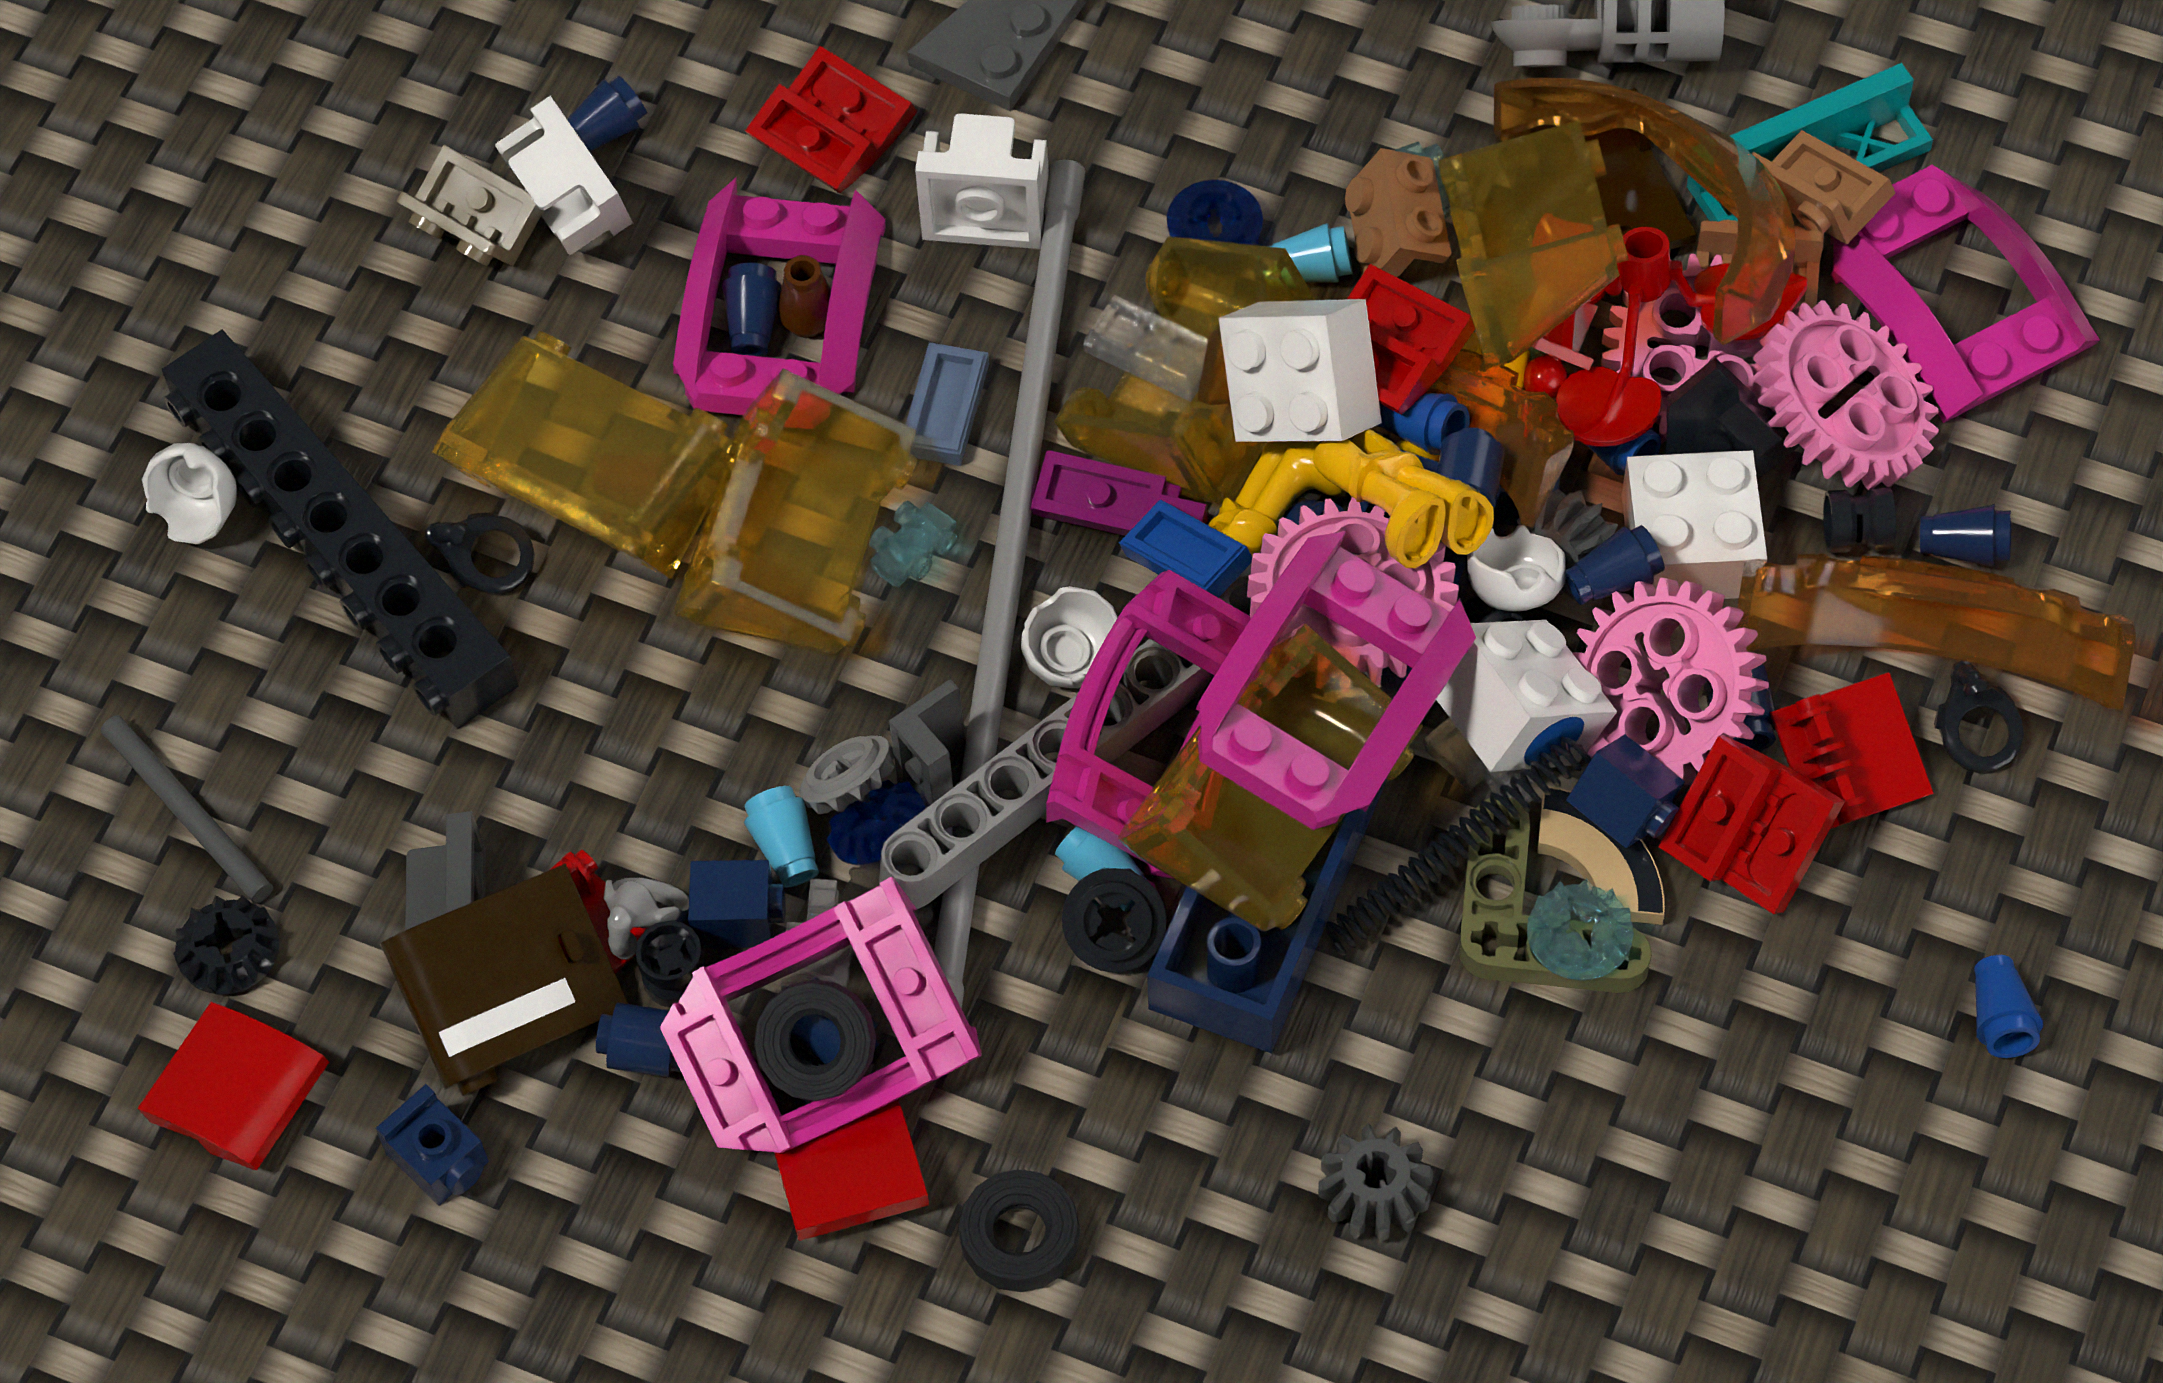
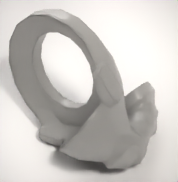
(634, 905)

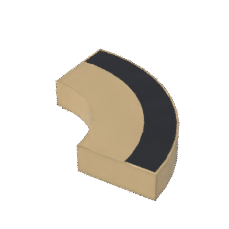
(1600, 858)

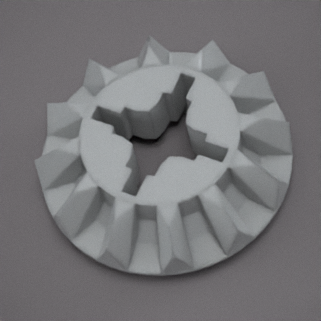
(847, 773)

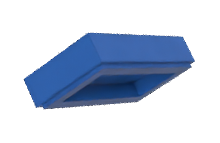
(1186, 546)

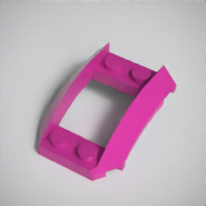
(778, 230)
(1993, 358)
(1373, 608)
(1178, 618)
(905, 980)

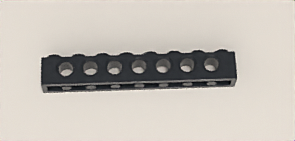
(222, 376)

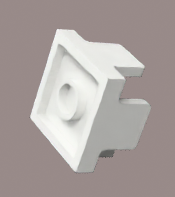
(563, 178)
(978, 188)

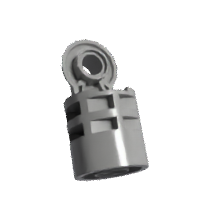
(1618, 33)

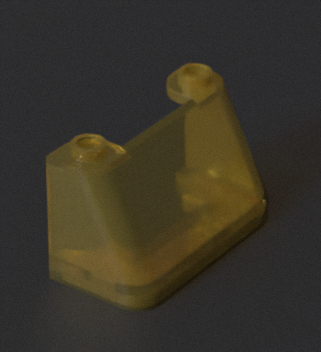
(1530, 235)
(1161, 432)
(591, 452)
(795, 518)
(1228, 838)

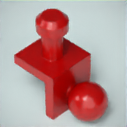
(1562, 343)

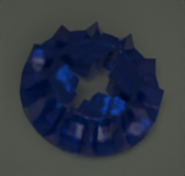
(1233, 204)
(856, 834)

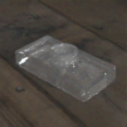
(1148, 347)

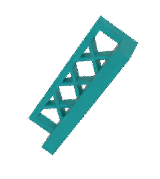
(1838, 122)

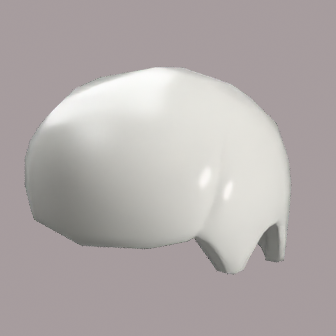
(190, 491)
(1517, 570)
(1066, 635)

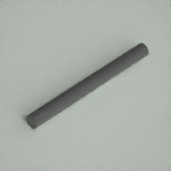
(187, 809)

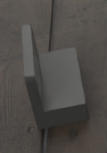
(926, 739)
(447, 874)

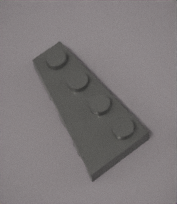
(994, 45)

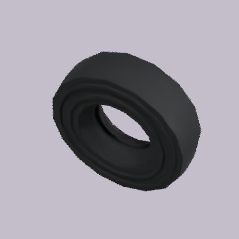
(782, 1064)
(1019, 1270)

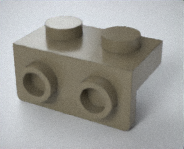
(476, 206)

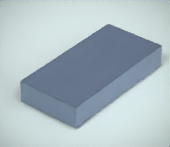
(946, 402)

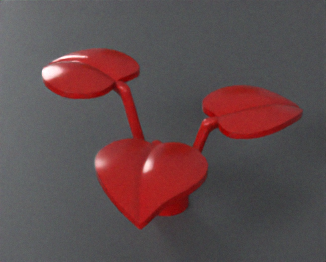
(1618, 408)

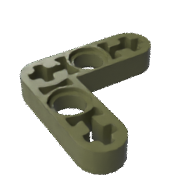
(1505, 920)

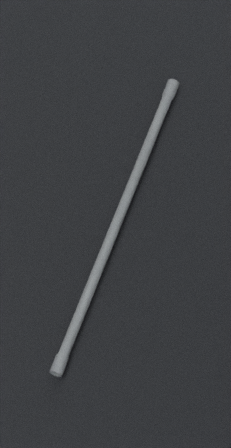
(1060, 212)

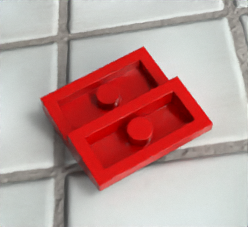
(831, 120)
(1410, 336)
(1751, 824)
(233, 1085)
(853, 1174)

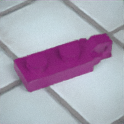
(1103, 494)

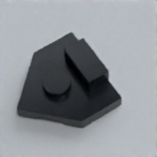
(1722, 415)

